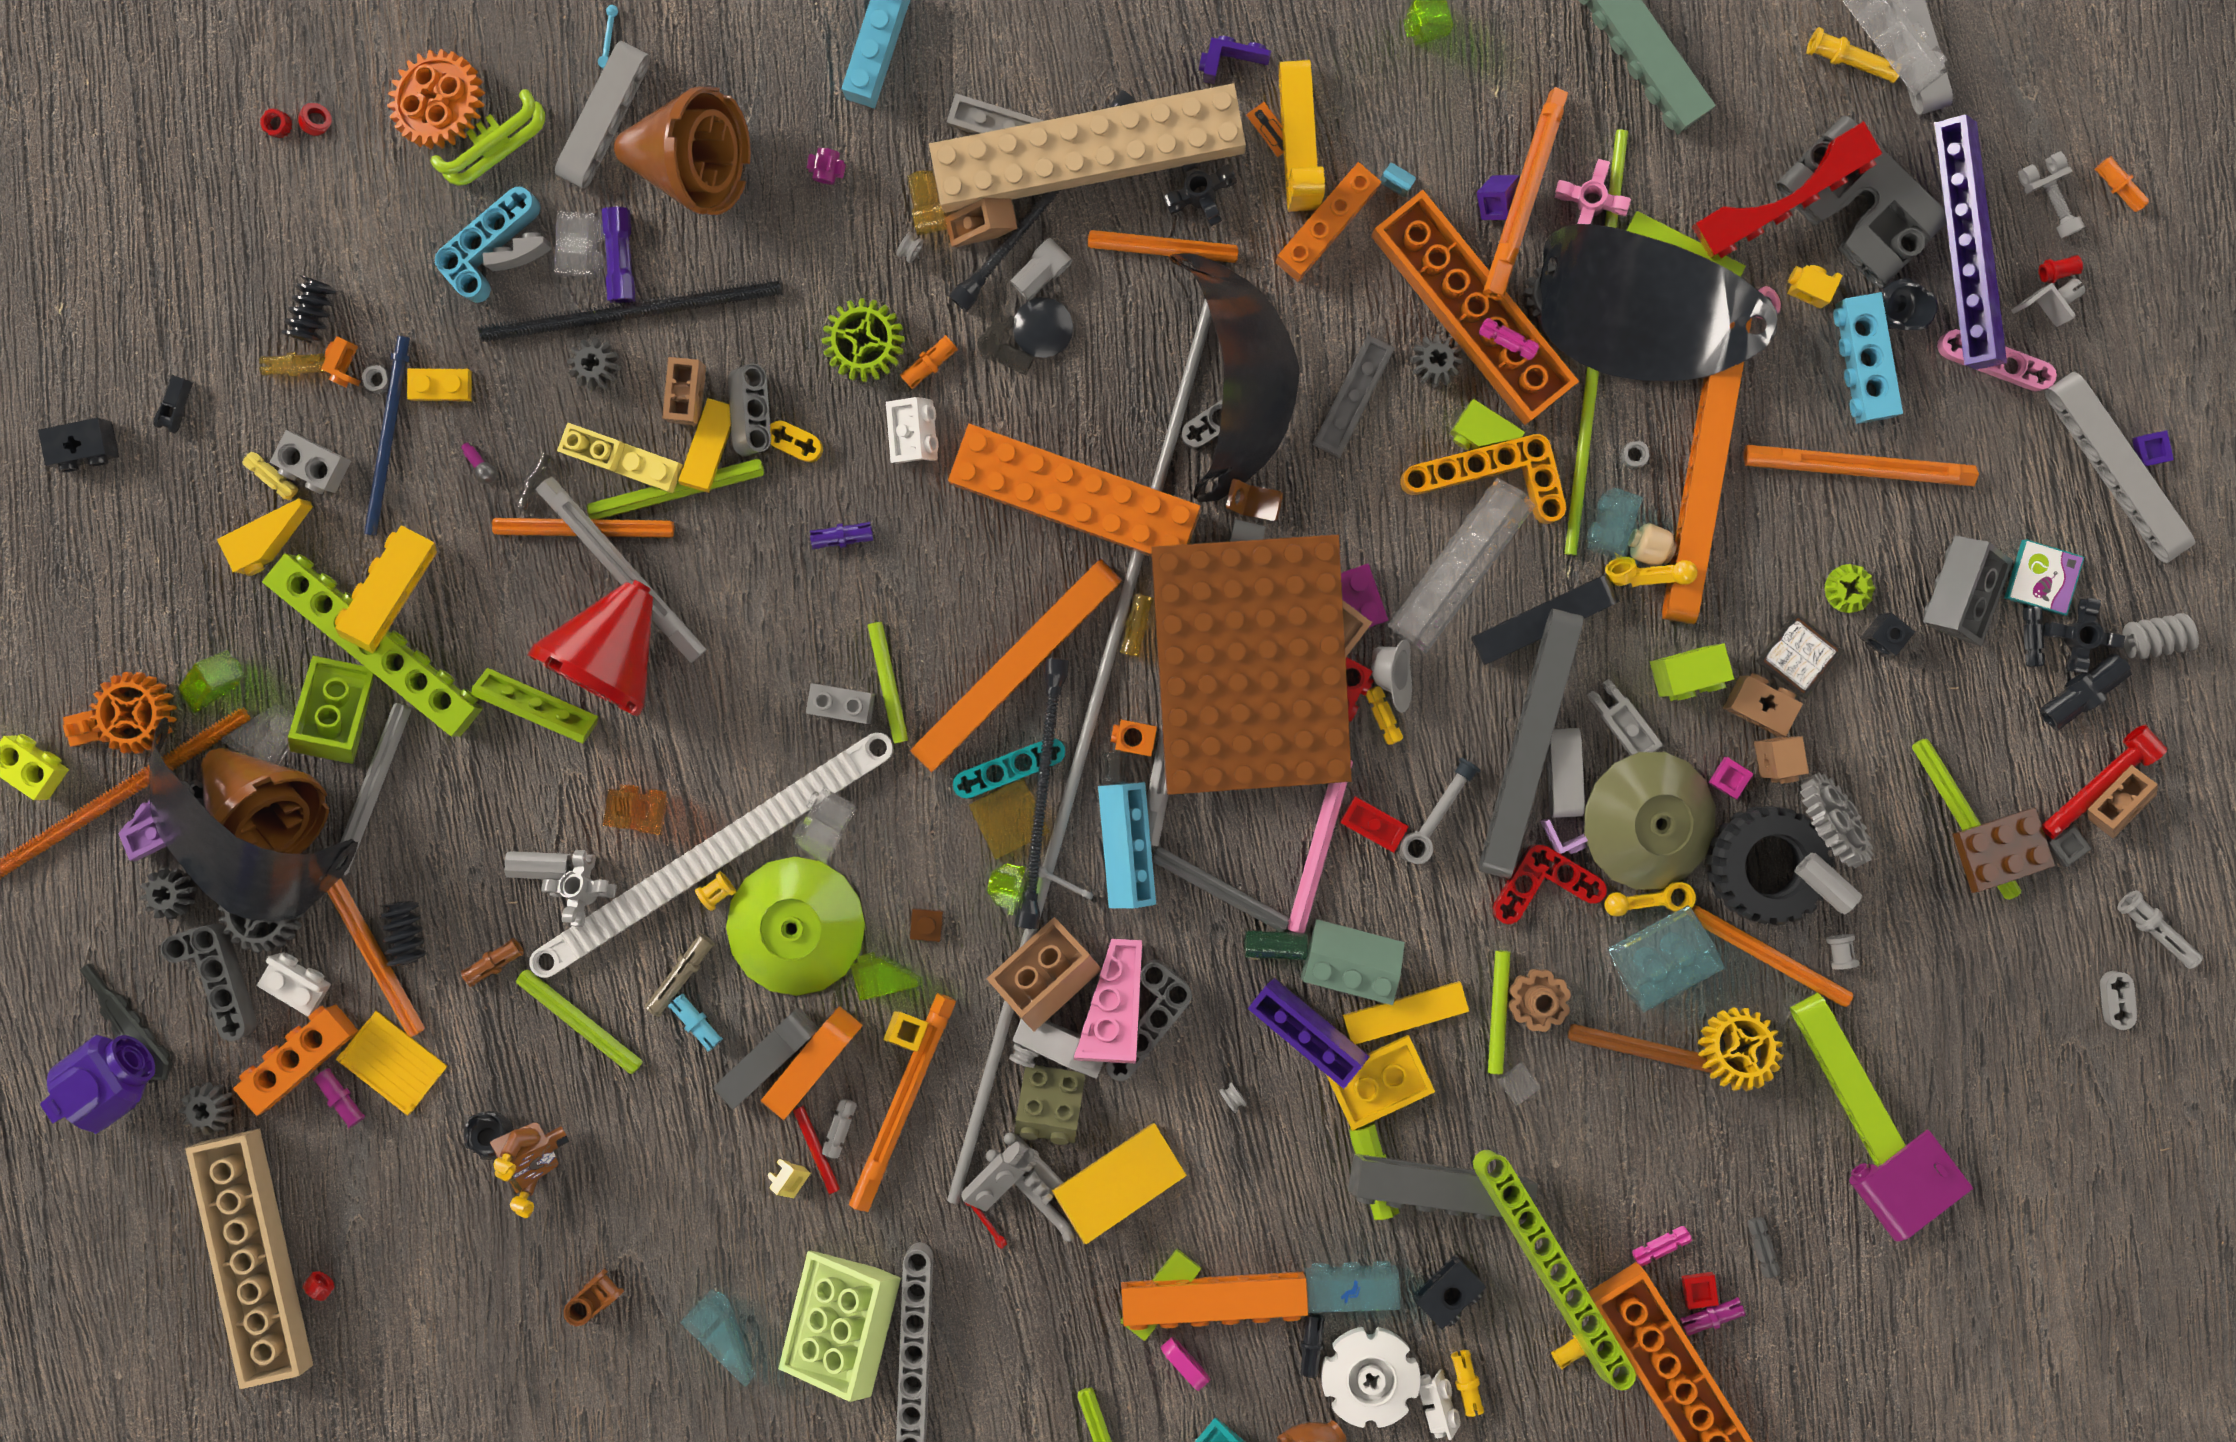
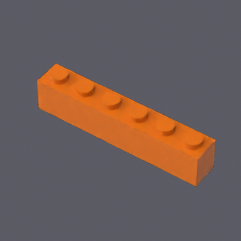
(1214, 1299)

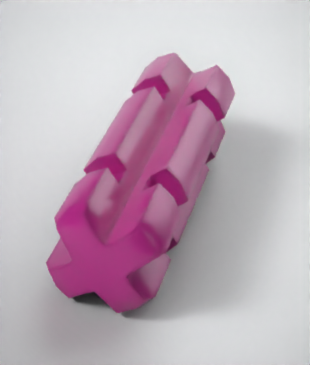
(1509, 339)
(1662, 1246)

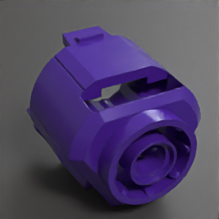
(98, 1082)

